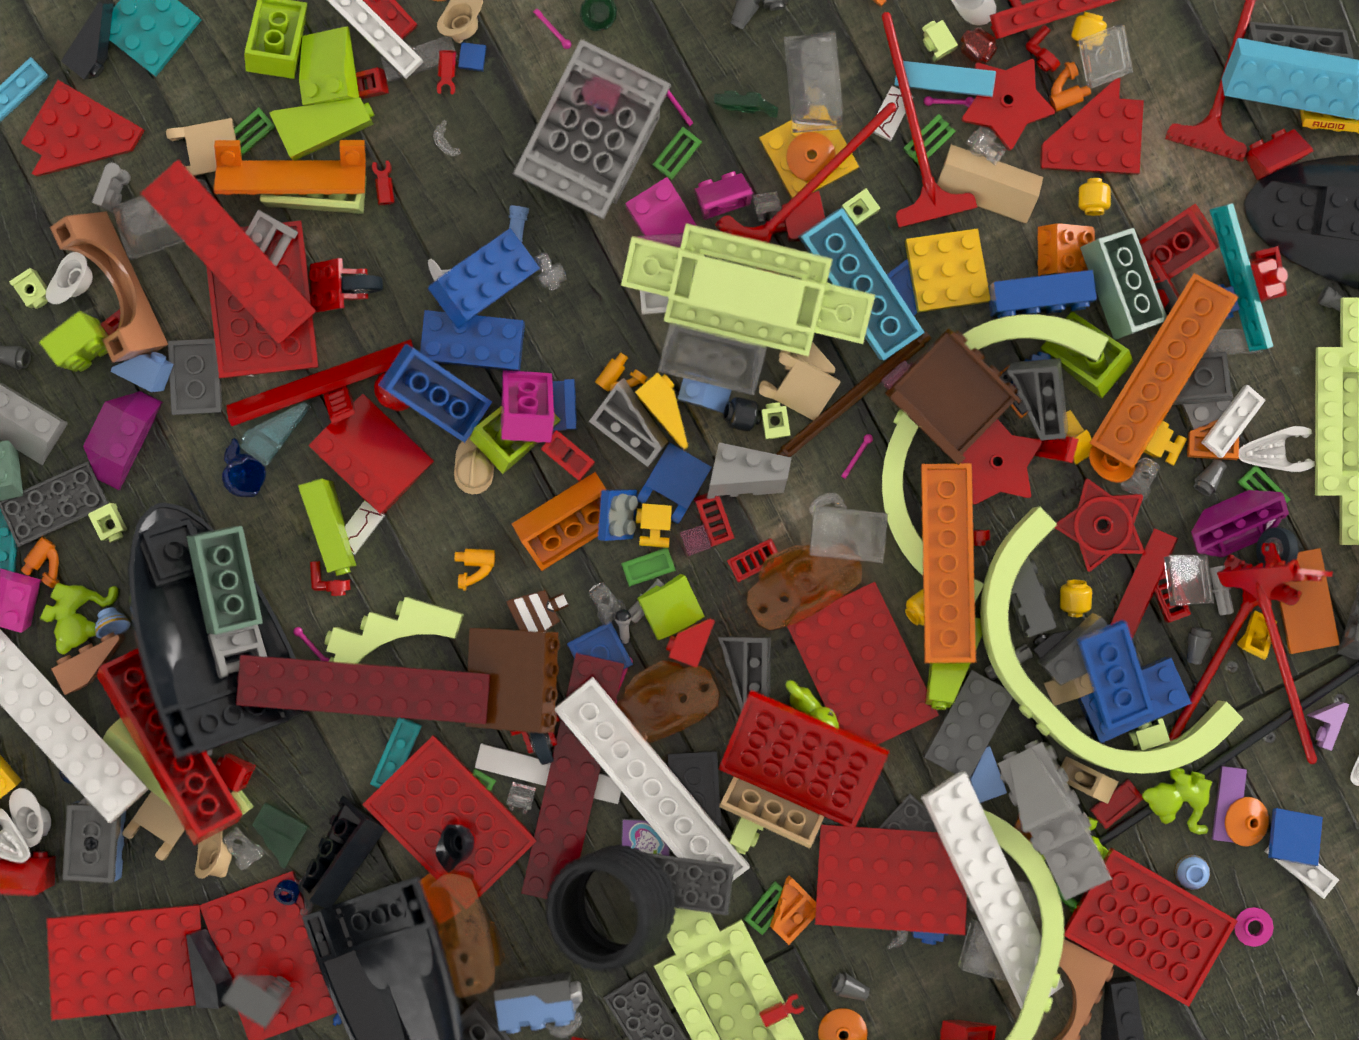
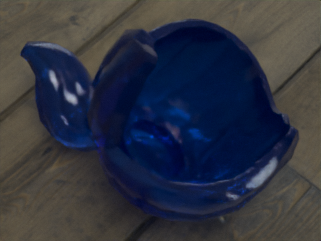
(242, 473)

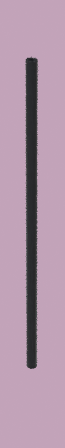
(1240, 747)

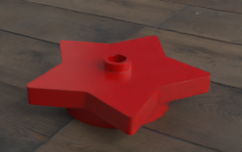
(1009, 119)
(1011, 475)
(1099, 543)

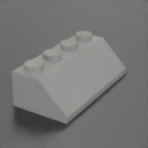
(28, 425)

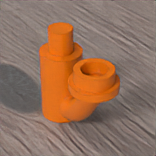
(1069, 97)
(40, 552)

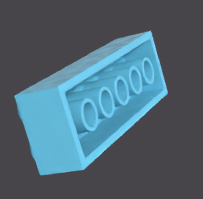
(1293, 78)
(855, 267)

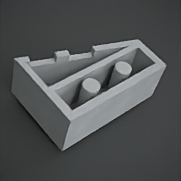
(629, 424)
(747, 471)

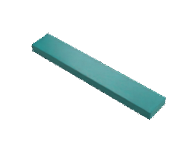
(1241, 277)

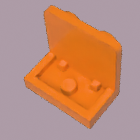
(1060, 248)

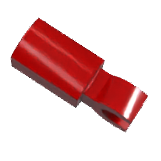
(446, 69)
(384, 184)
(780, 1011)

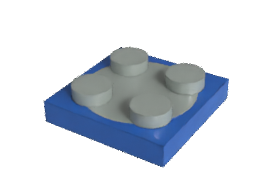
(617, 514)

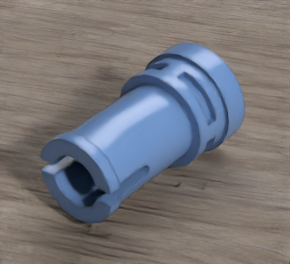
(518, 216)

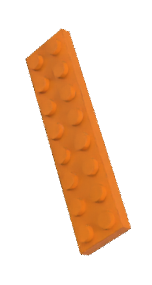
(1163, 370)
(948, 563)

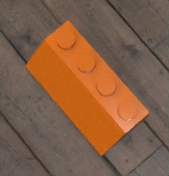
(562, 522)

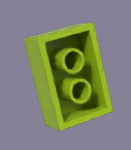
(76, 342)

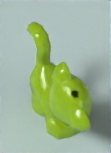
(73, 628)
(805, 702)
(1168, 798)

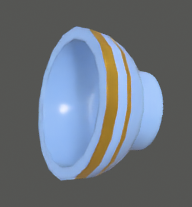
(111, 621)
(1192, 872)

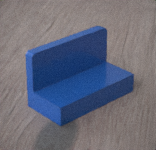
(565, 404)

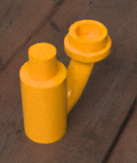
(613, 370)
(475, 557)

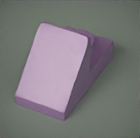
(1333, 717)

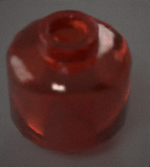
(978, 45)

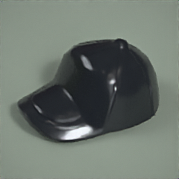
(454, 846)

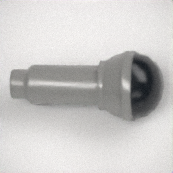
(623, 620)

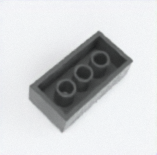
(968, 724)

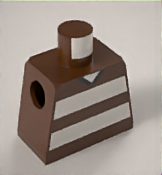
(537, 610)

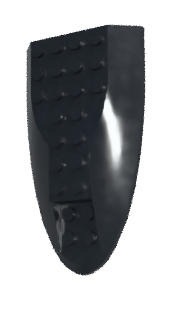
(1311, 215)
(174, 644)
(386, 965)

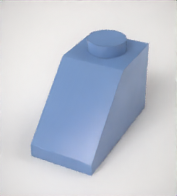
(146, 371)
(704, 395)
(986, 778)

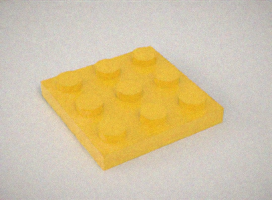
(776, 146)
(947, 270)

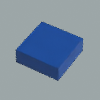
(472, 56)

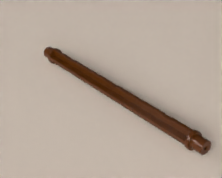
(852, 396)

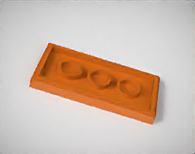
(1311, 620)

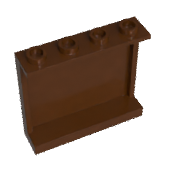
(952, 394)
(521, 677)

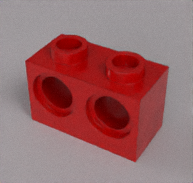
(568, 456)

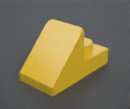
(1075, 430)
(1256, 638)

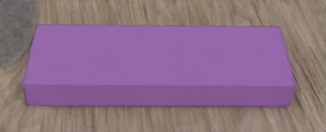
(1230, 788)

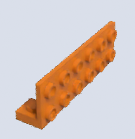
(290, 176)

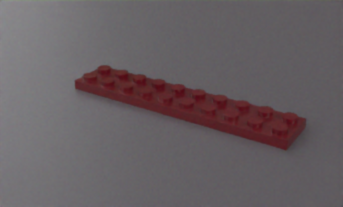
(363, 689)
(568, 787)

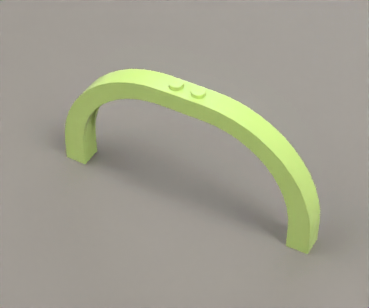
(1008, 328)
(998, 583)
(1045, 972)

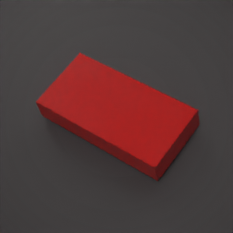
(1058, 449)
(1122, 800)

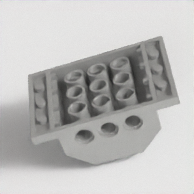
(587, 151)

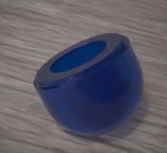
(287, 886)

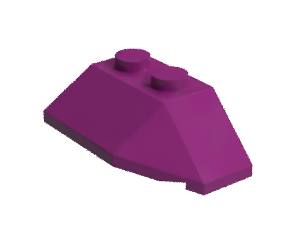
(119, 436)
(1238, 522)

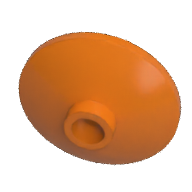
(797, 152)
(1109, 467)
(1238, 821)
(842, 1020)

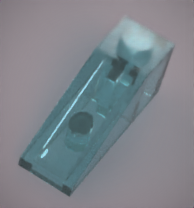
(269, 436)

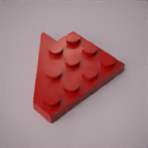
(77, 131)
(1099, 137)

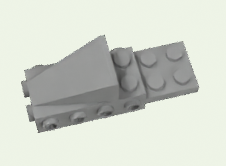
(1053, 818)

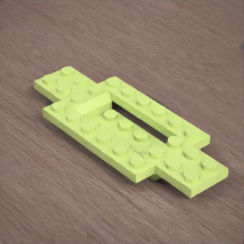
(743, 299)
(1339, 421)
(726, 977)

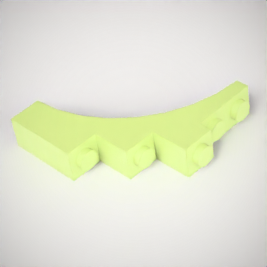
(413, 619)

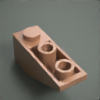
(83, 669)

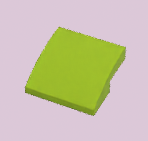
(670, 607)

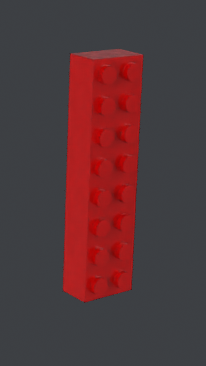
(228, 251)
(188, 782)

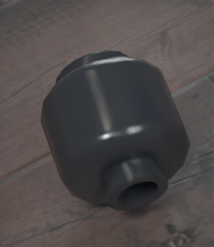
(742, 414)

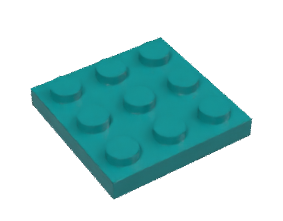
(151, 30)

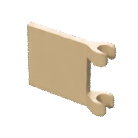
(201, 141)
(803, 388)
(158, 819)

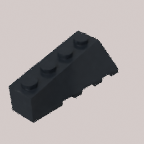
(340, 854)
(1121, 1010)

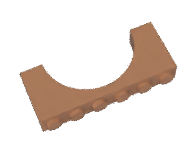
(97, 240)
(1086, 976)

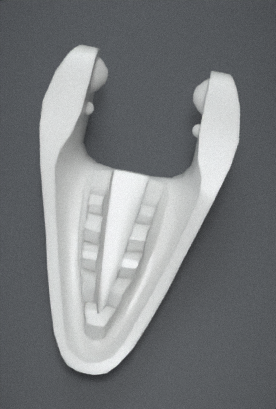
(1271, 451)
(11, 842)

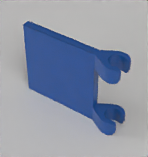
(676, 478)

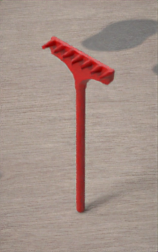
(1209, 133)
(933, 200)
(764, 232)
(1260, 583)
(1280, 593)

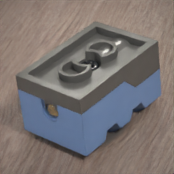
(92, 844)
(537, 1001)

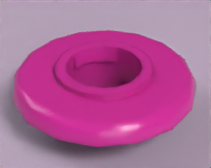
(1248, 916)

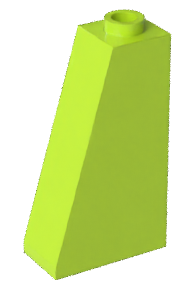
(319, 125)
(328, 525)
(946, 678)

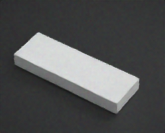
(1233, 421)
(1316, 877)

